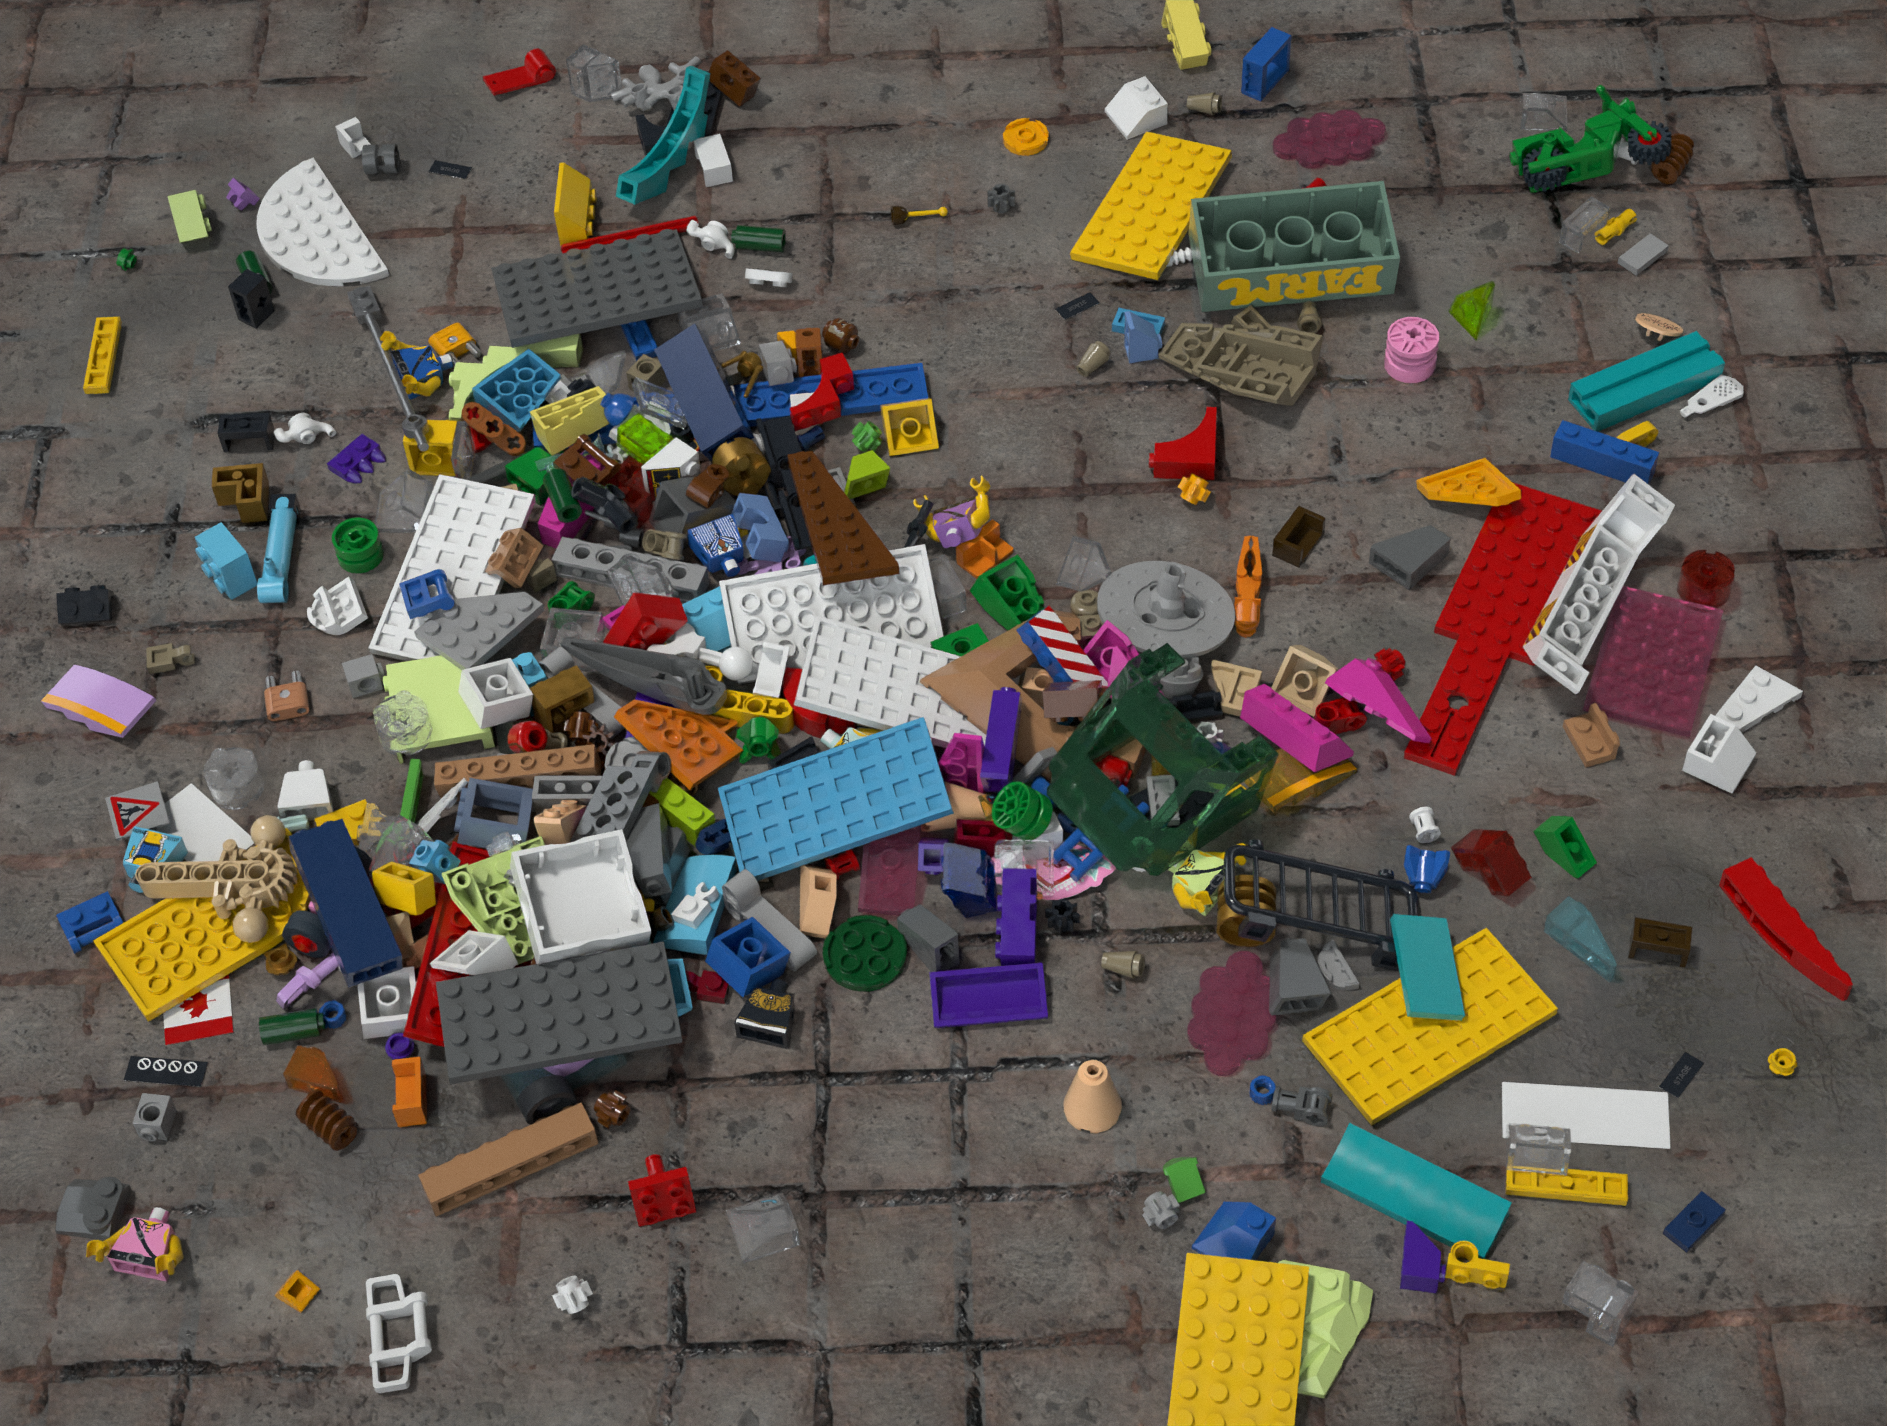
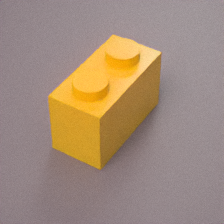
(404, 888)

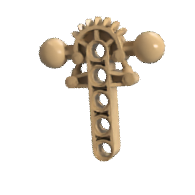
(258, 881)

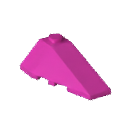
(1102, 644)
(1375, 688)
(963, 761)

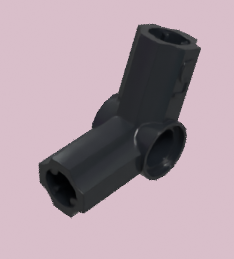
(607, 501)

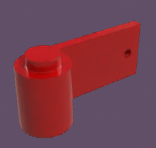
(536, 70)

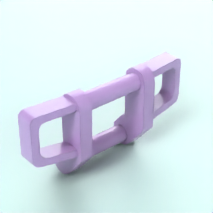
(306, 979)

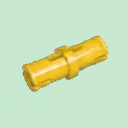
(1615, 226)

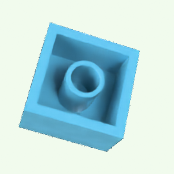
(225, 561)

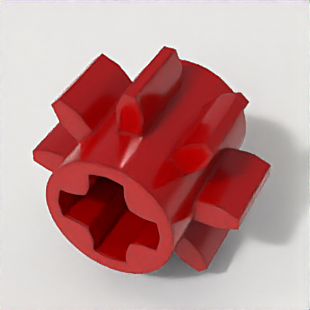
(1391, 661)

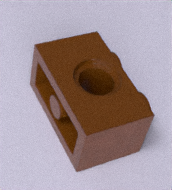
(733, 78)

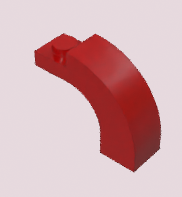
(810, 721)

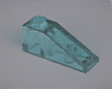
(1577, 932)

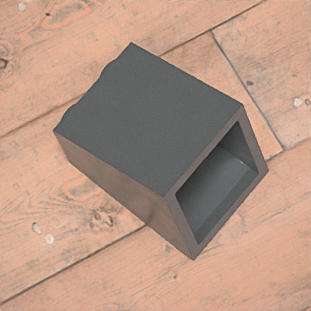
(678, 513)

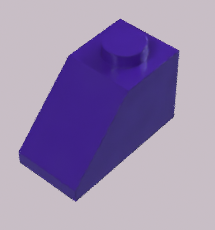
(1420, 1262)

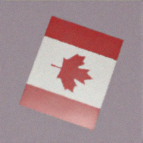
(200, 1015)

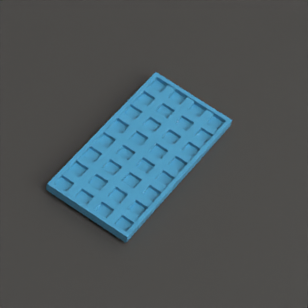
(835, 800)

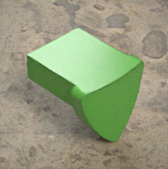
(1183, 1178)

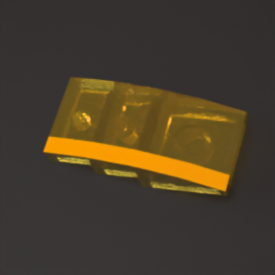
(1294, 781)

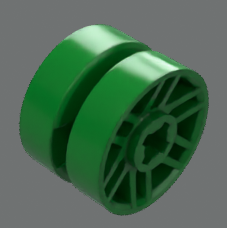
(357, 545)
(1022, 811)

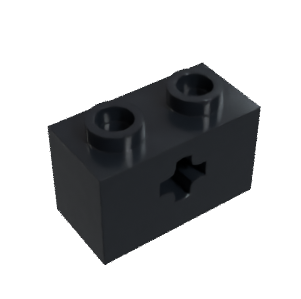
(251, 298)

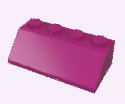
(1292, 729)

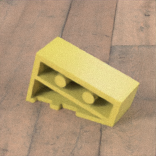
(1186, 33)
(565, 420)

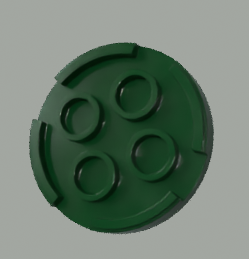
(864, 953)

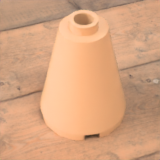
(964, 805)
(1092, 1099)

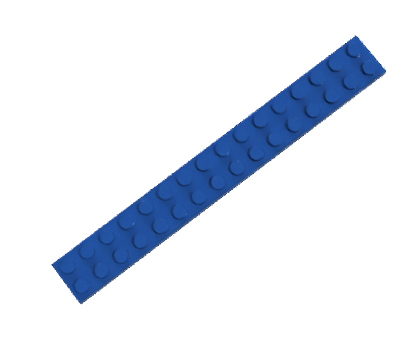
(767, 402)

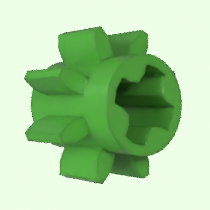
(867, 436)

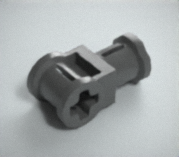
(1304, 1104)

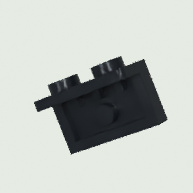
(84, 606)

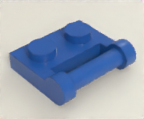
(418, 597)
(87, 917)

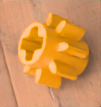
(1194, 489)

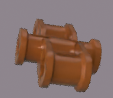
(485, 421)

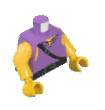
(959, 520)

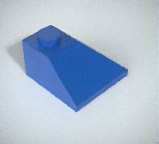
(1236, 1232)

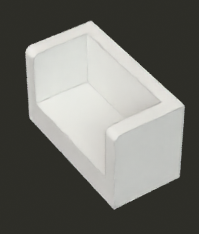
(713, 159)
(771, 670)

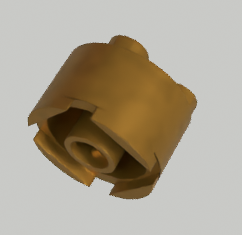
(745, 465)

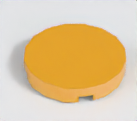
(1025, 137)

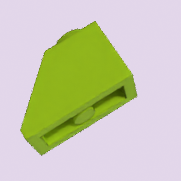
(866, 474)

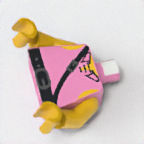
(142, 1247)

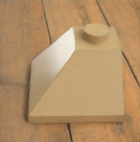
(1303, 678)

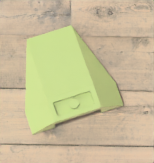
(489, 899)

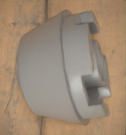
(1183, 680)

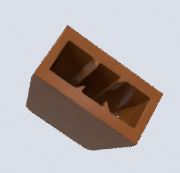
(808, 347)

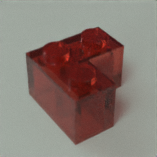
(631, 482)
(1495, 858)

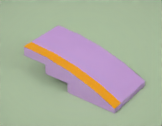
(98, 701)

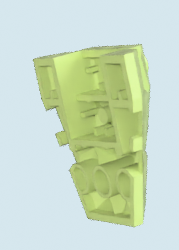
(1332, 1322)

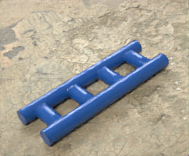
(1082, 867)

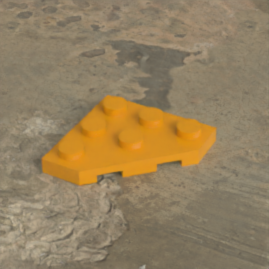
(1470, 483)

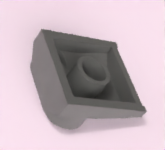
(92, 1208)

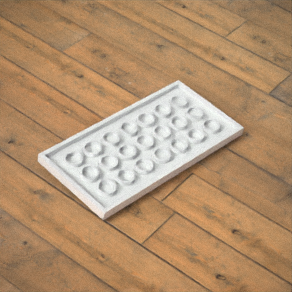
(784, 604)

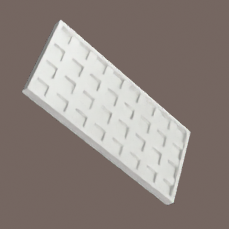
(454, 535)
(876, 681)

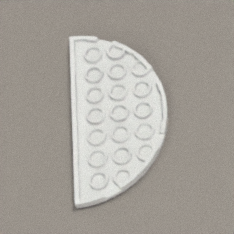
(312, 231)

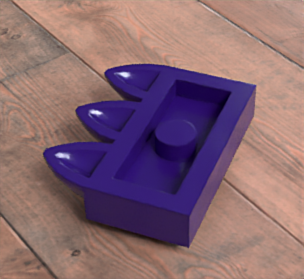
(356, 458)

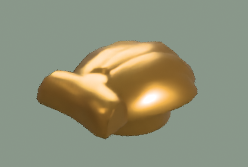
(280, 960)

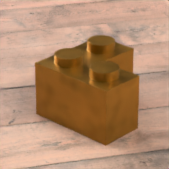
(244, 487)
(560, 697)

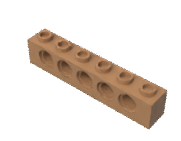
(518, 768)

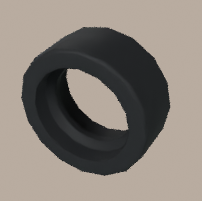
(534, 1097)

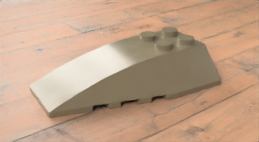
(1247, 362)

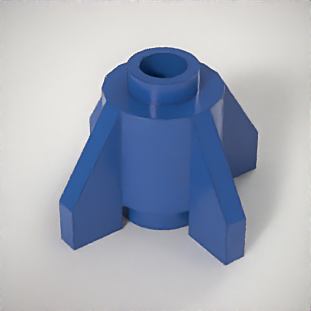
(1425, 868)

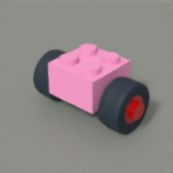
(305, 930)

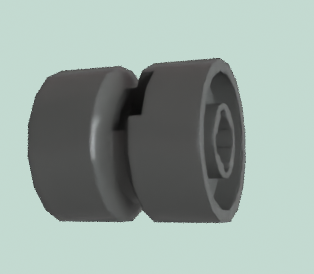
(373, 162)

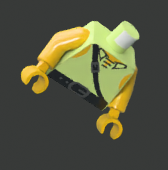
(1198, 879)

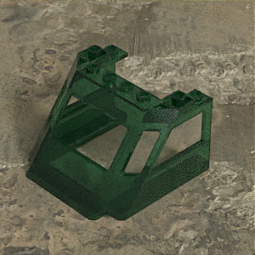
(1145, 714)

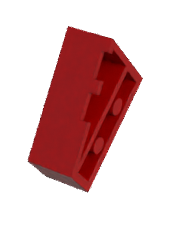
(647, 621)

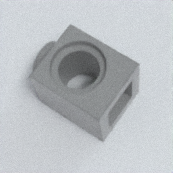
(363, 675)
(151, 1107)

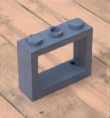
(493, 795)

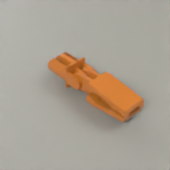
(1247, 603)

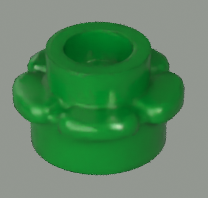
(126, 259)

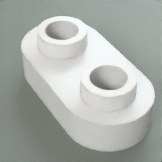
(758, 276)

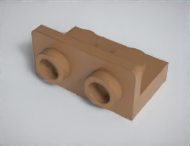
(514, 556)
(1592, 737)

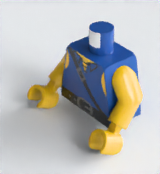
(416, 365)

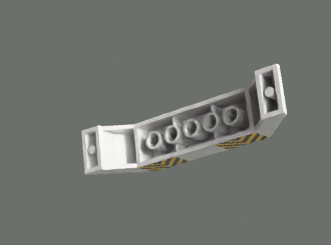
(1594, 580)

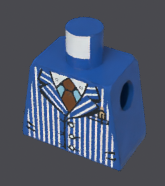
(718, 545)

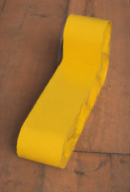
(745, 706)

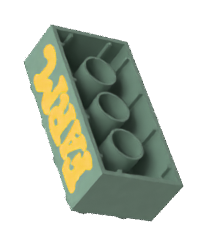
(1293, 246)

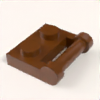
(578, 466)

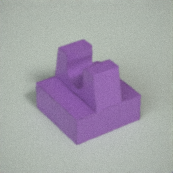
(241, 194)

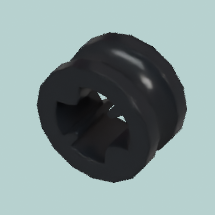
(684, 435)

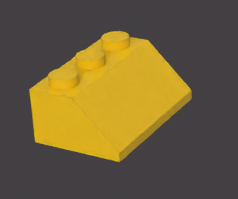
(574, 205)

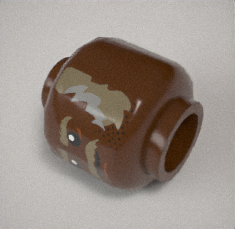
(840, 335)

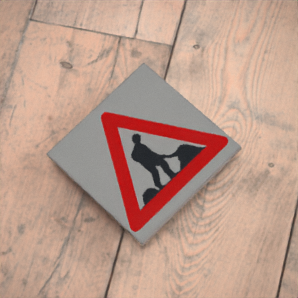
(138, 808)

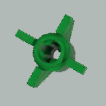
(758, 739)

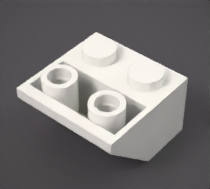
(1719, 754)

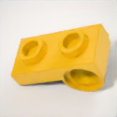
(1477, 1270)

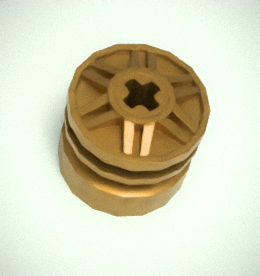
(1230, 921)

